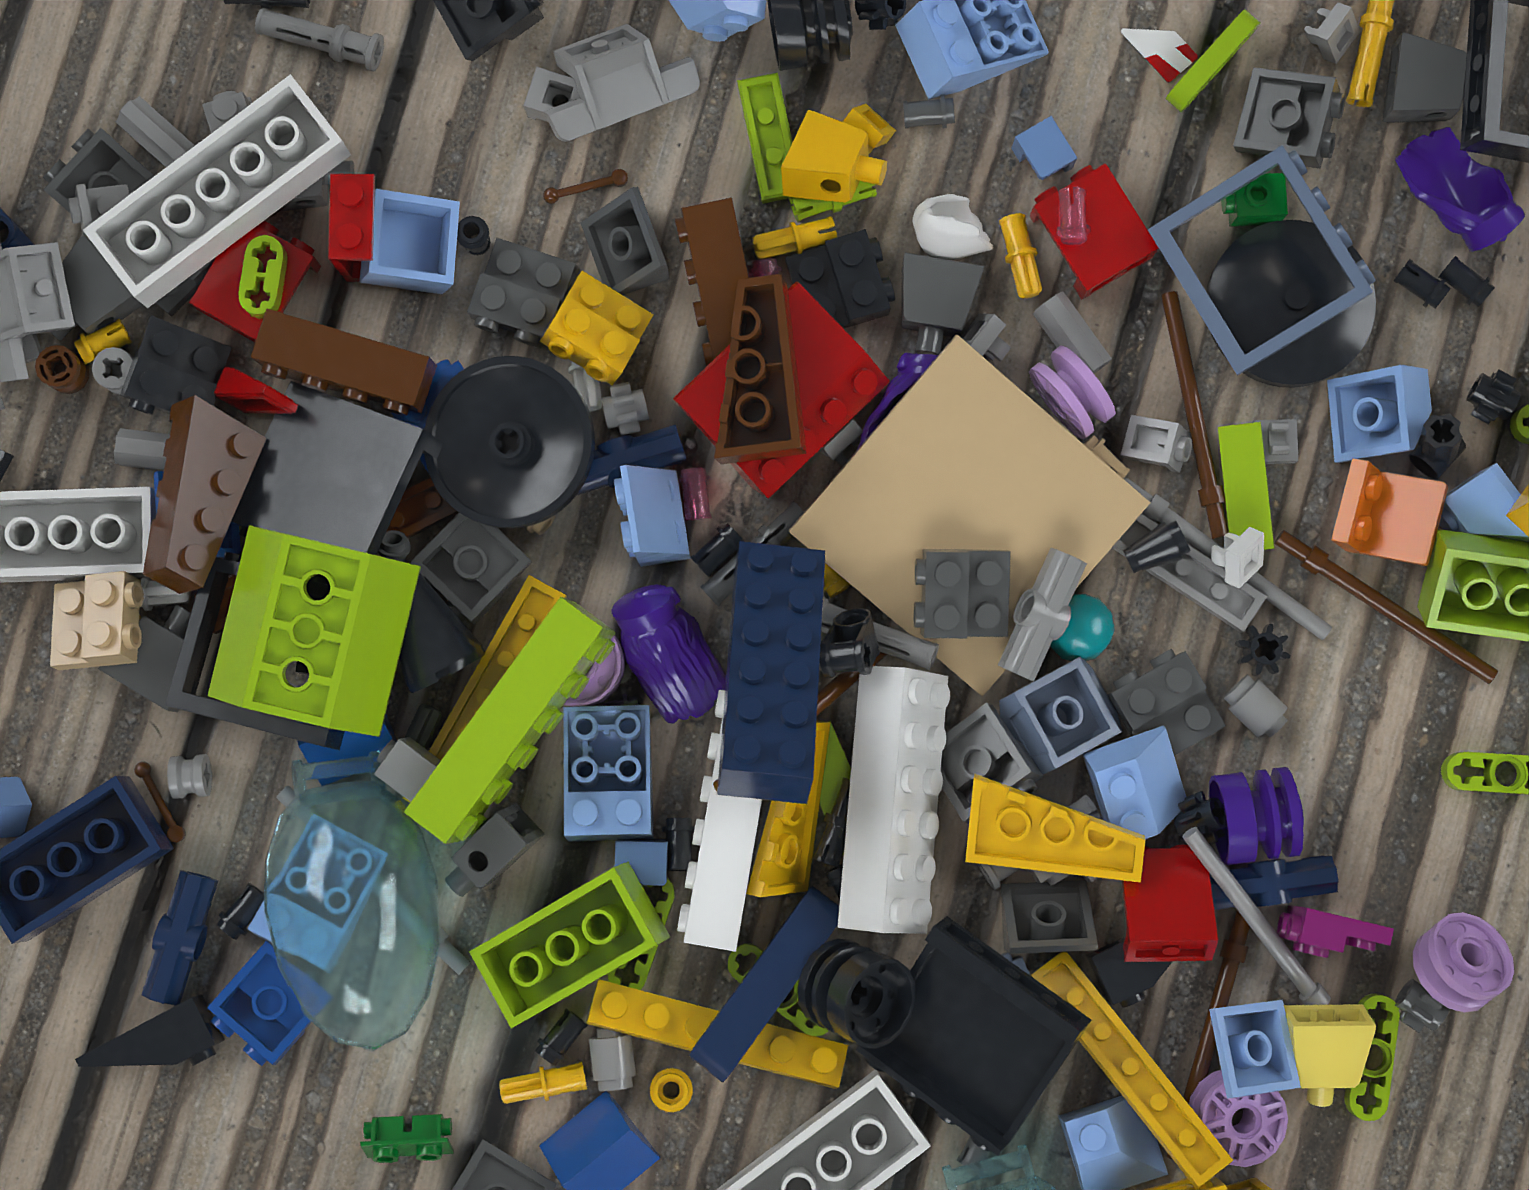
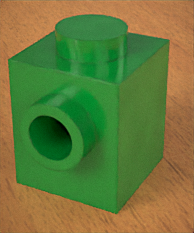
(1258, 202)

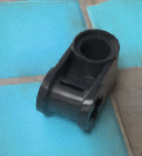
(849, 644)

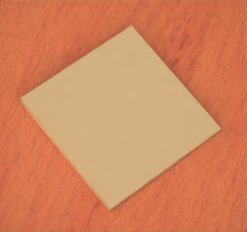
(965, 469)

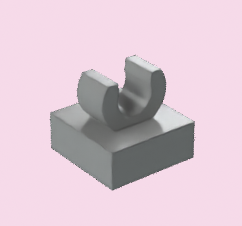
(1335, 33)
(984, 338)
(843, 438)
(1280, 441)

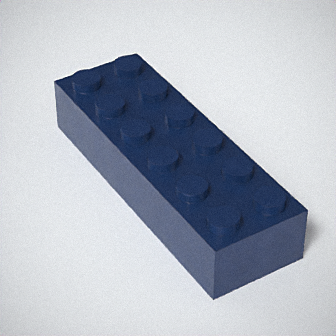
(772, 673)

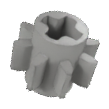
(625, 408)

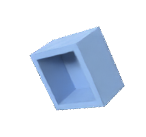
(412, 242)

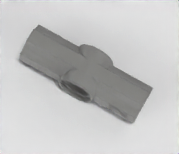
(1042, 614)

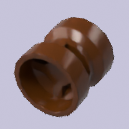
(69, 376)

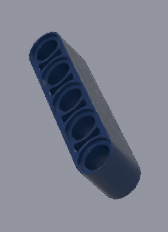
(765, 985)

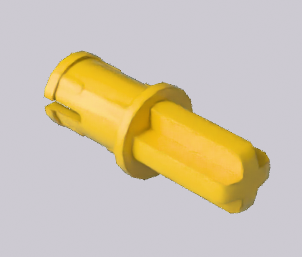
(793, 238)
(1021, 255)
(543, 1083)

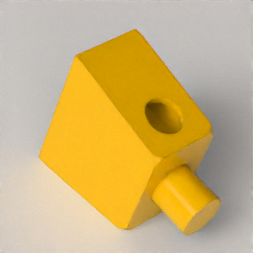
(829, 161)

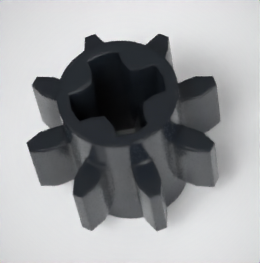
(880, 12)
(1493, 396)
(1272, 656)
(1201, 813)

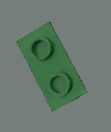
(424, 1141)

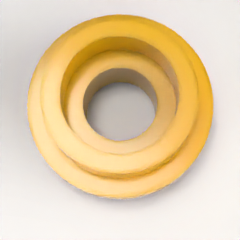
(666, 1103)

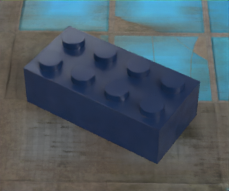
(76, 857)

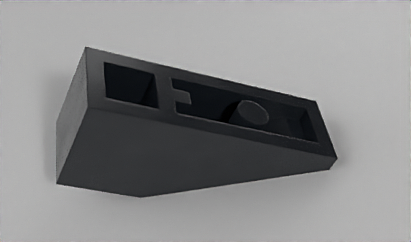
(1122, 980)
(163, 1040)

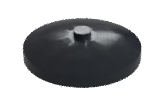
(1278, 279)
(511, 442)

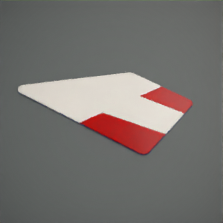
(1163, 50)

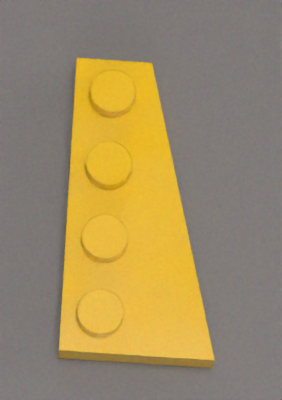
(789, 835)
(1040, 835)

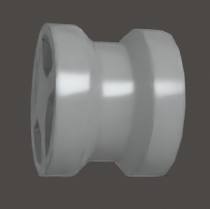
(108, 360)
(189, 776)

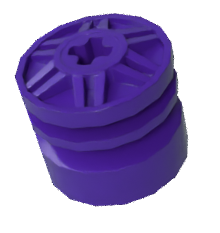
(1264, 814)

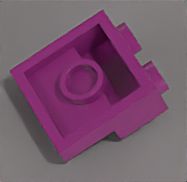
(1320, 931)

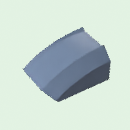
(1061, 715)

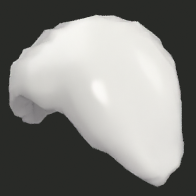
(949, 228)

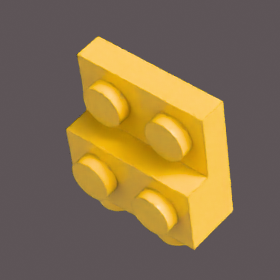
(596, 328)

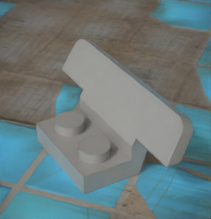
(616, 81)
(31, 301)

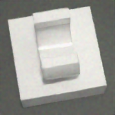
(1240, 556)

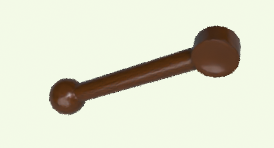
(618, 178)
(175, 832)

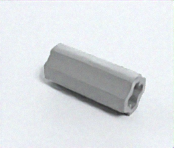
(153, 131)
(1068, 329)
(140, 449)

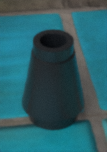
(1157, 547)

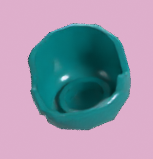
(1088, 629)

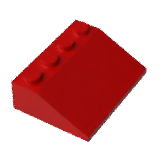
(833, 382)

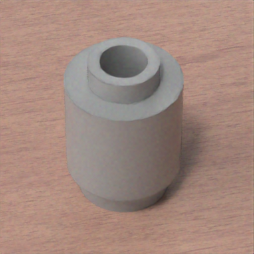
(1256, 707)
(612, 1060)

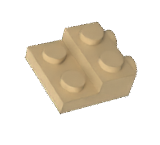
(96, 621)

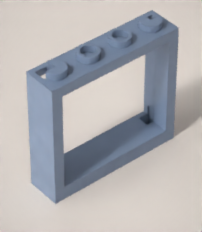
(1315, 206)

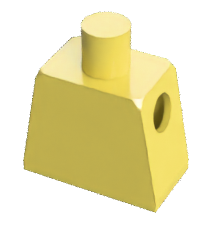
(1329, 1047)

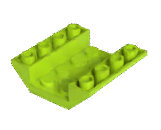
(344, 640)

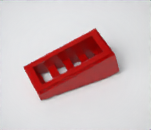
(251, 394)

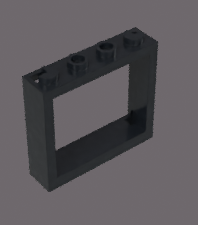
(1485, 82)
(194, 652)

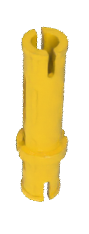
(1374, 26)

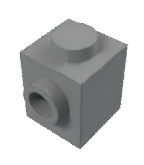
(405, 766)

